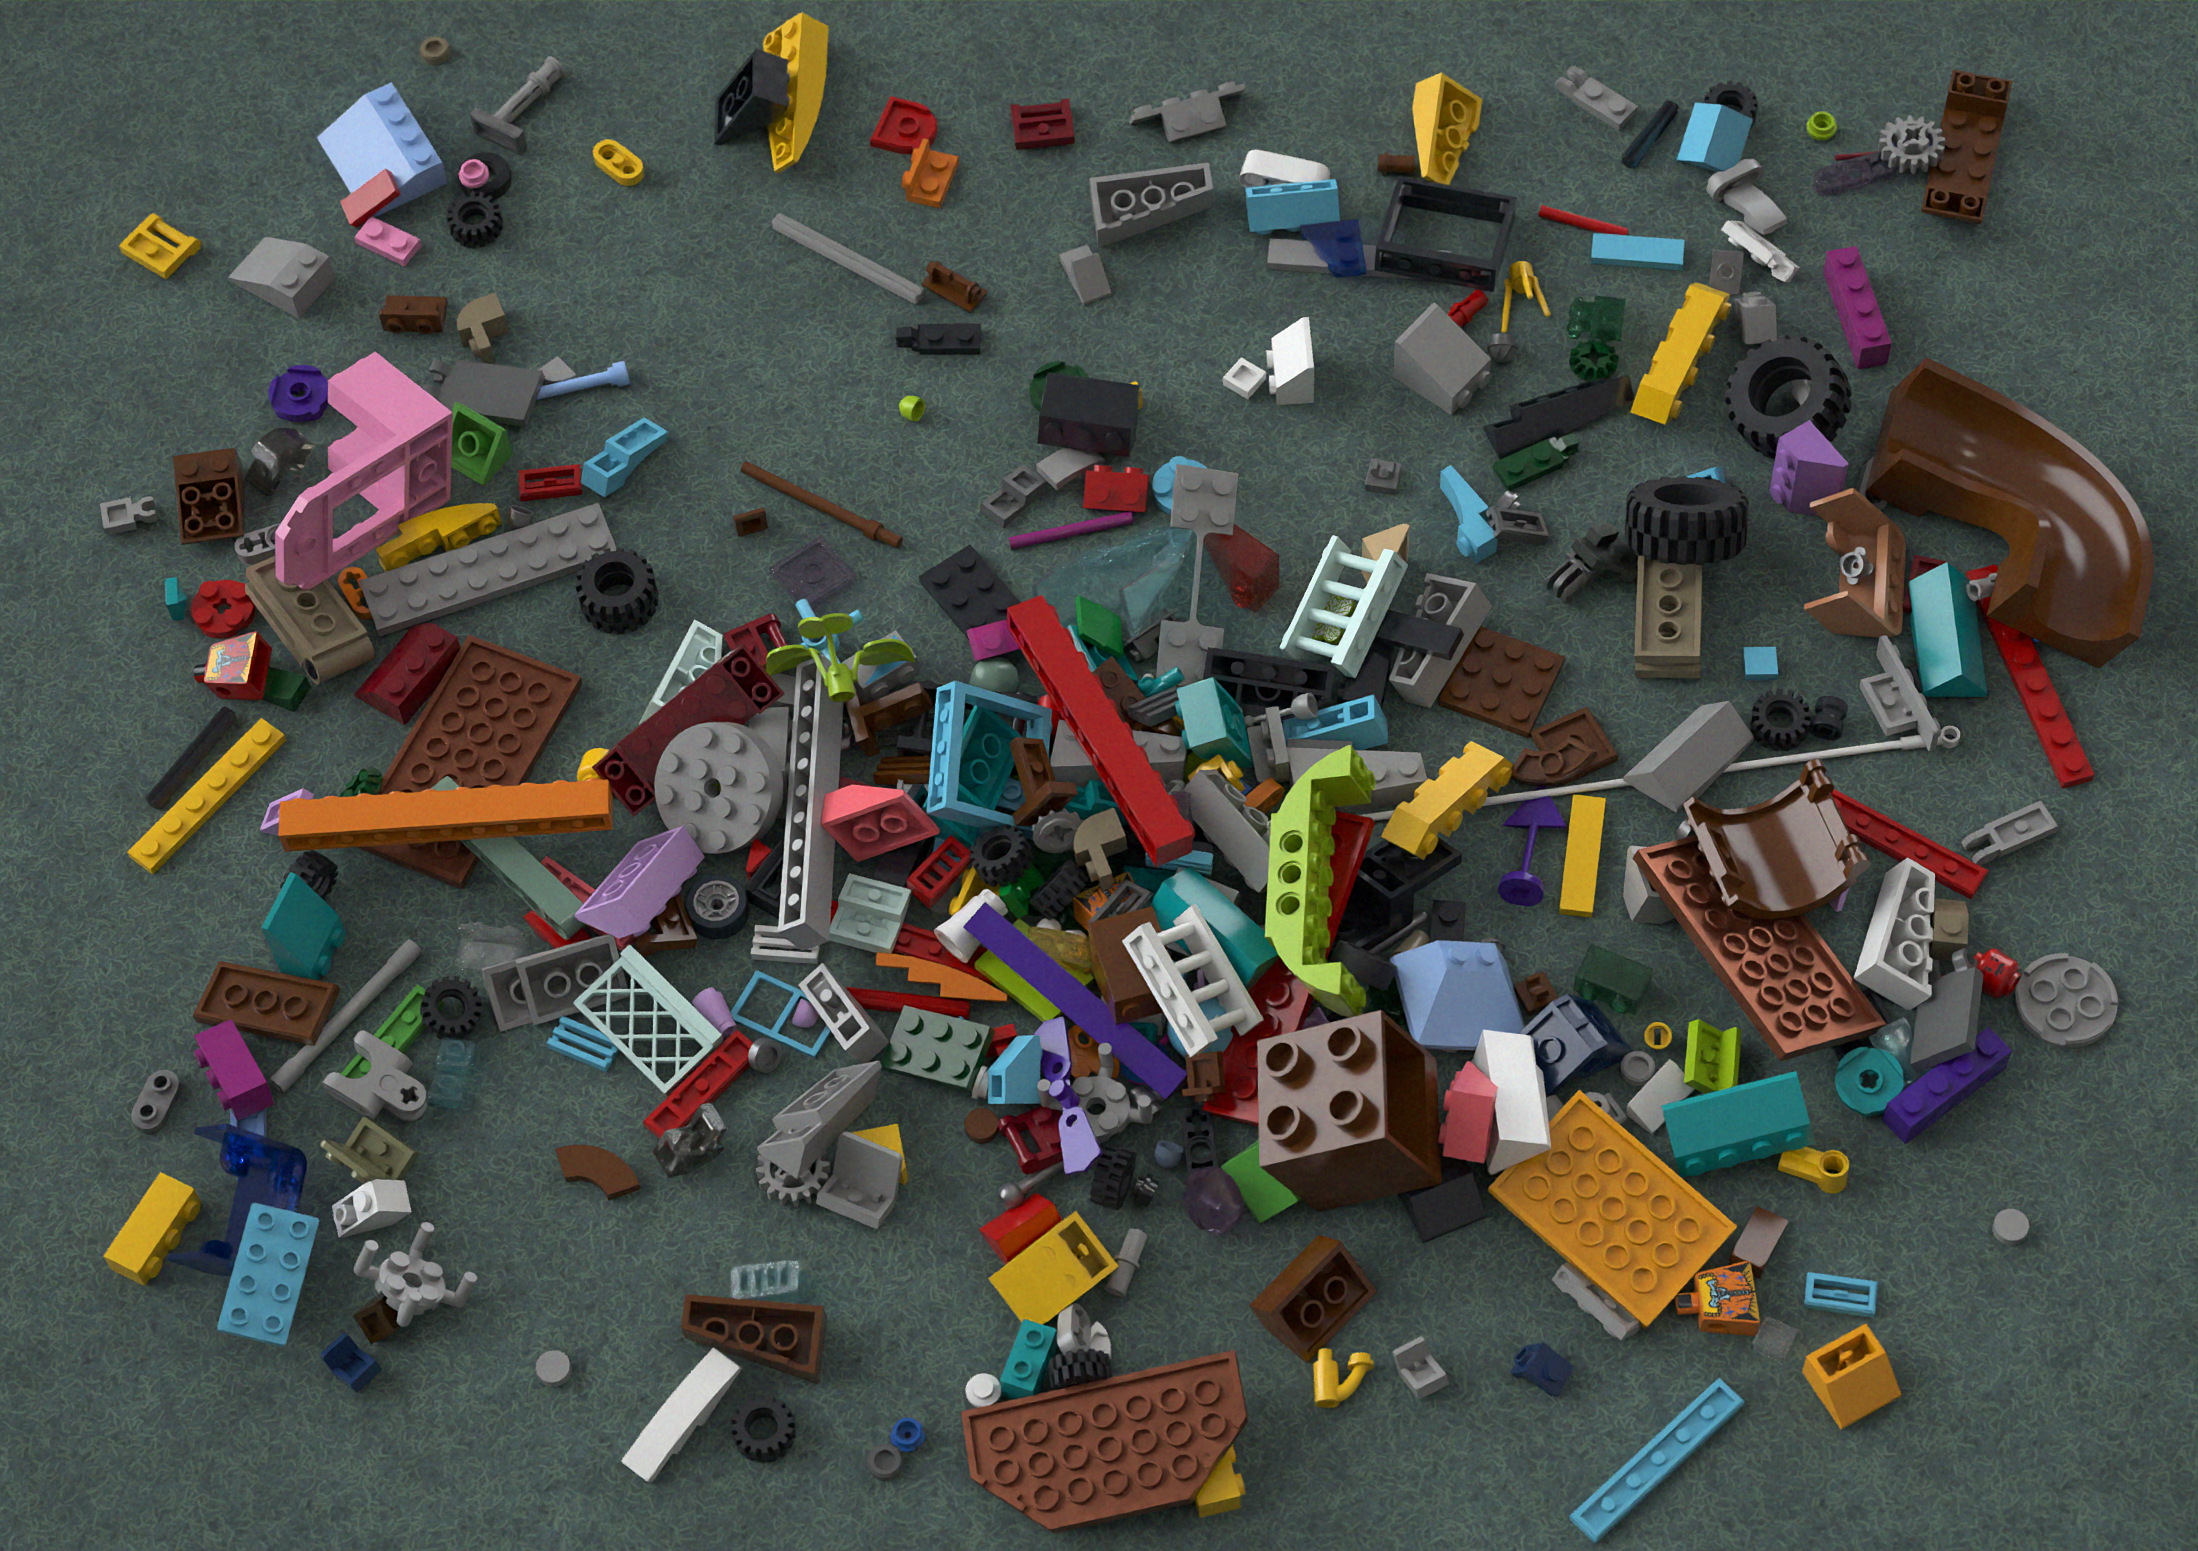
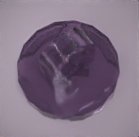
(1214, 1200)

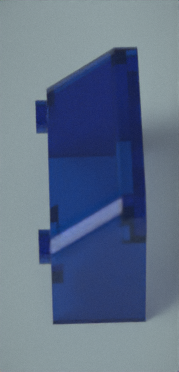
(267, 1174)

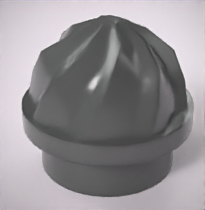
(1502, 347)

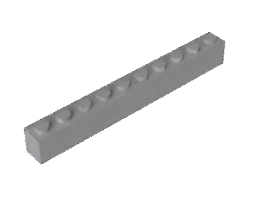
(807, 844)

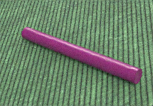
(1070, 530)

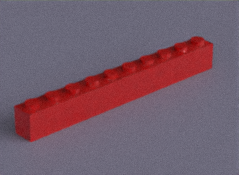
(1100, 731)

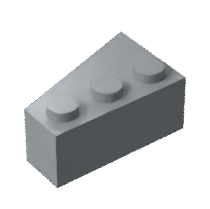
(776, 729)

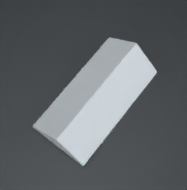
(1520, 1111)

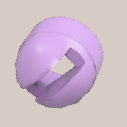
(805, 1015)

